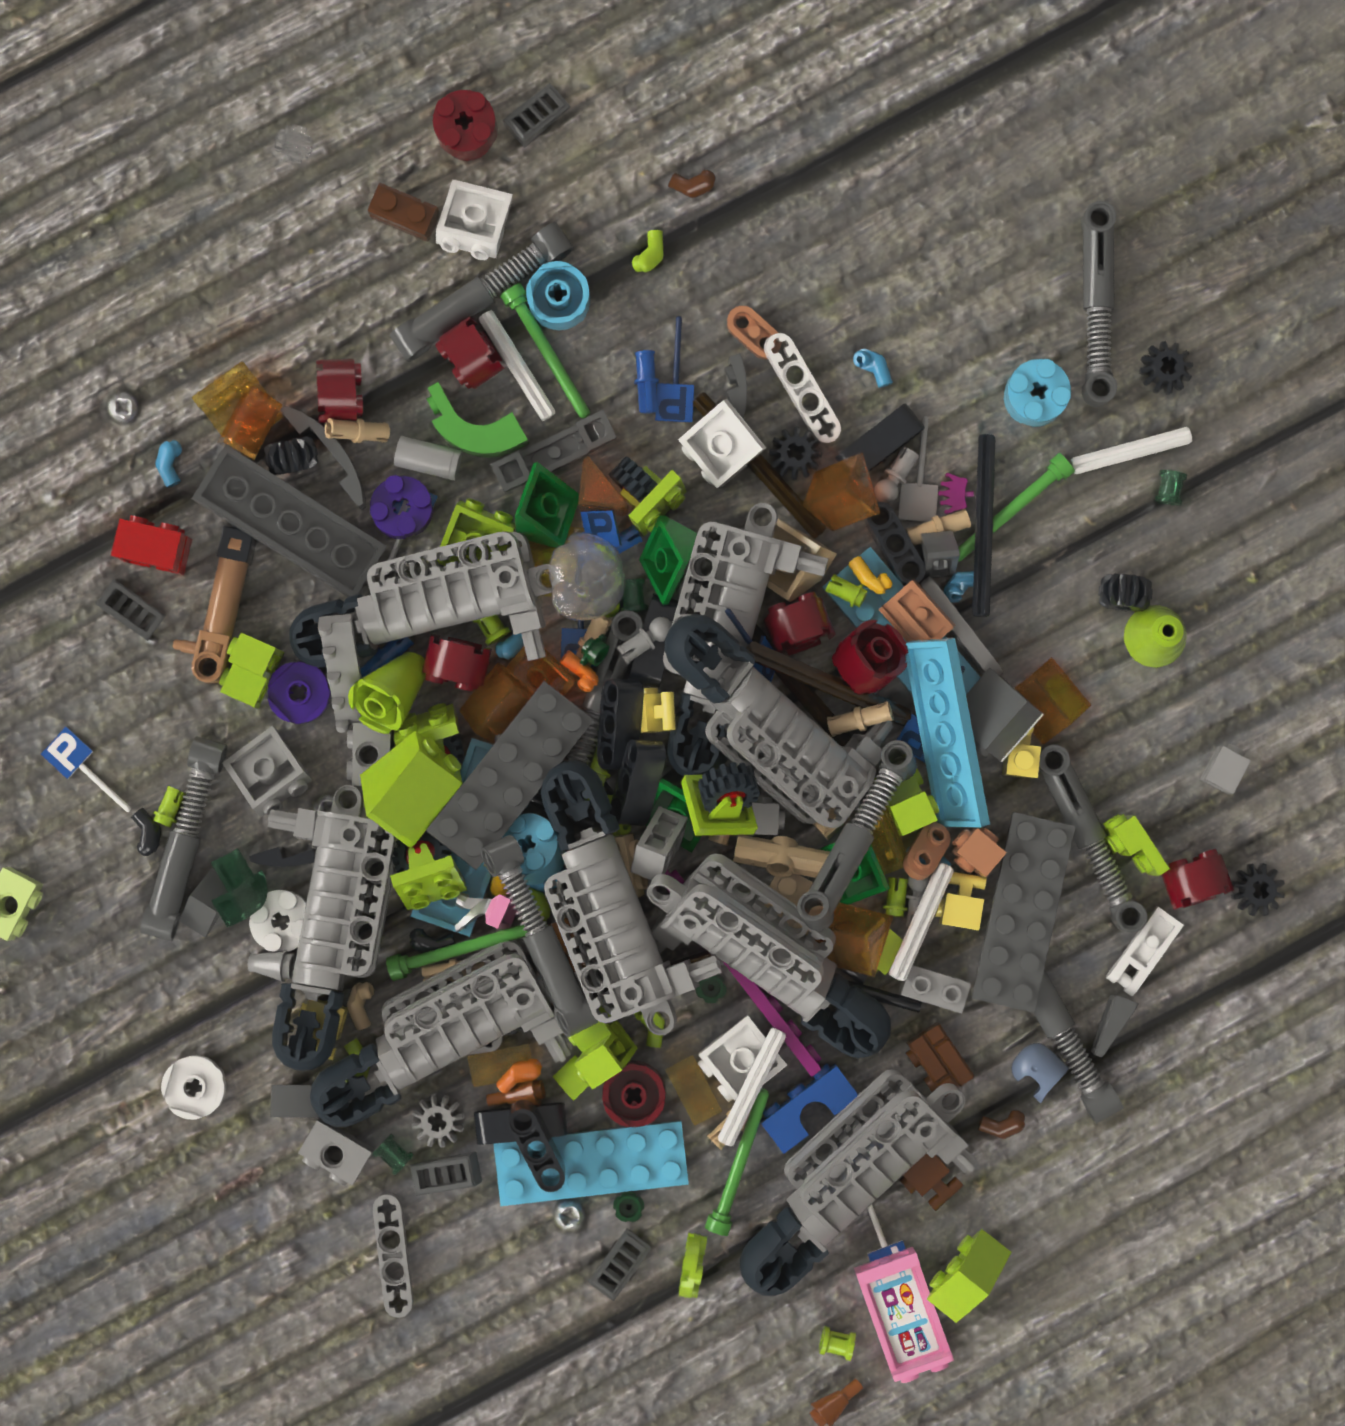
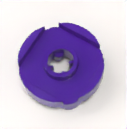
(407, 523)
(280, 692)

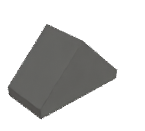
(939, 554)
(199, 910)

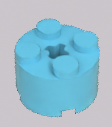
(542, 288)
(1042, 375)
(546, 856)

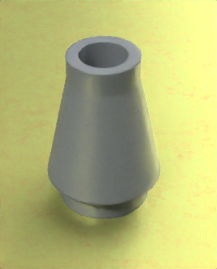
(273, 964)

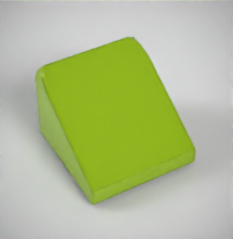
(569, 1079)

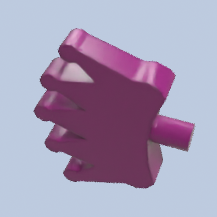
(955, 493)

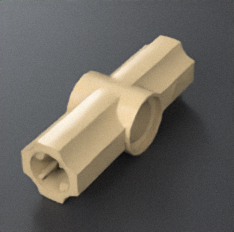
(779, 856)

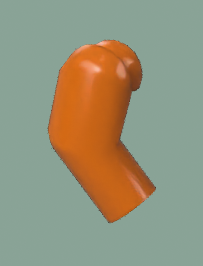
(588, 676)
(518, 1073)

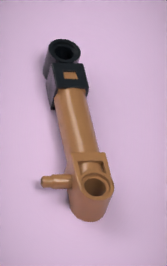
(234, 555)

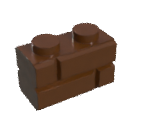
(403, 212)
(938, 1058)

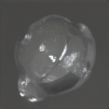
(586, 577)

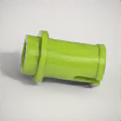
(847, 591)
(169, 807)
(896, 898)

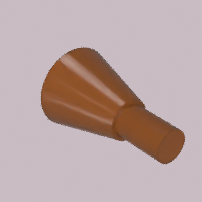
(532, 1091)
(830, 1407)

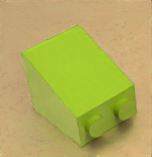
(410, 787)

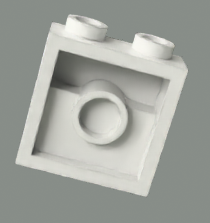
(473, 220)
(721, 444)
(733, 1056)

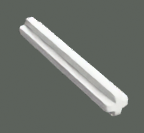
(517, 365)
(1131, 450)
(921, 922)
(751, 1087)

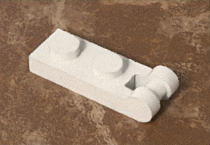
(1145, 950)

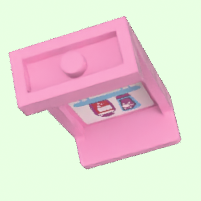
(903, 1315)

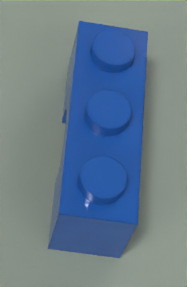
(784, 1120)

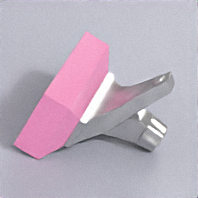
(498, 911)

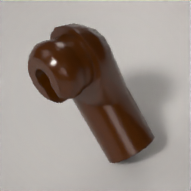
(695, 186)
(1004, 1128)

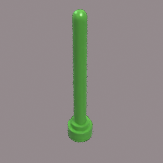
(516, 299)
(1058, 469)
(399, 966)
(719, 1220)

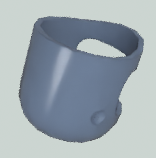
(1042, 1065)

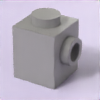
(1226, 768)
(768, 816)

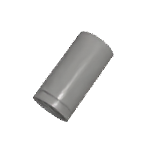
(428, 458)

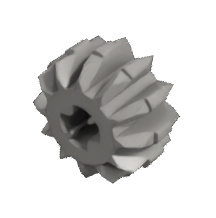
(428, 1124)

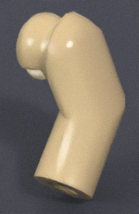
(356, 1003)

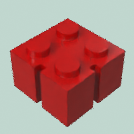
(147, 545)

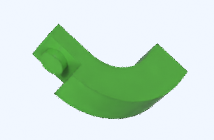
(476, 440)

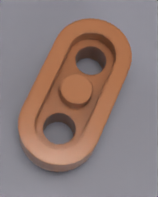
(755, 331)
(927, 848)

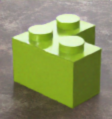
(251, 669)
(912, 807)
(604, 1051)
(968, 1276)

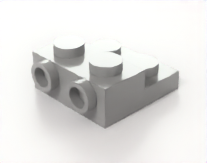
(267, 772)

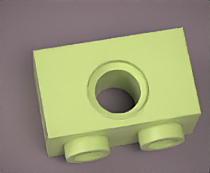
(28, 896)

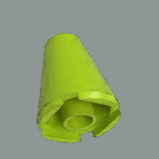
(1155, 636)
(388, 693)

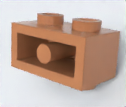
(977, 851)

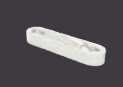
(805, 386)

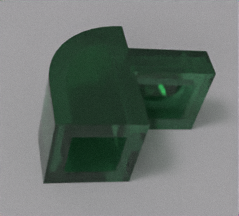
(244, 891)

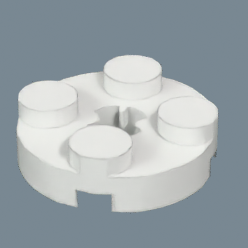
(262, 926)
(184, 1071)

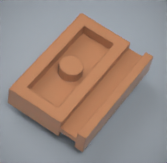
(916, 614)

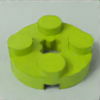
(692, 1265)

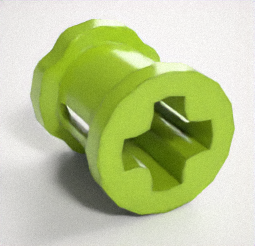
(492, 628)
(837, 1343)

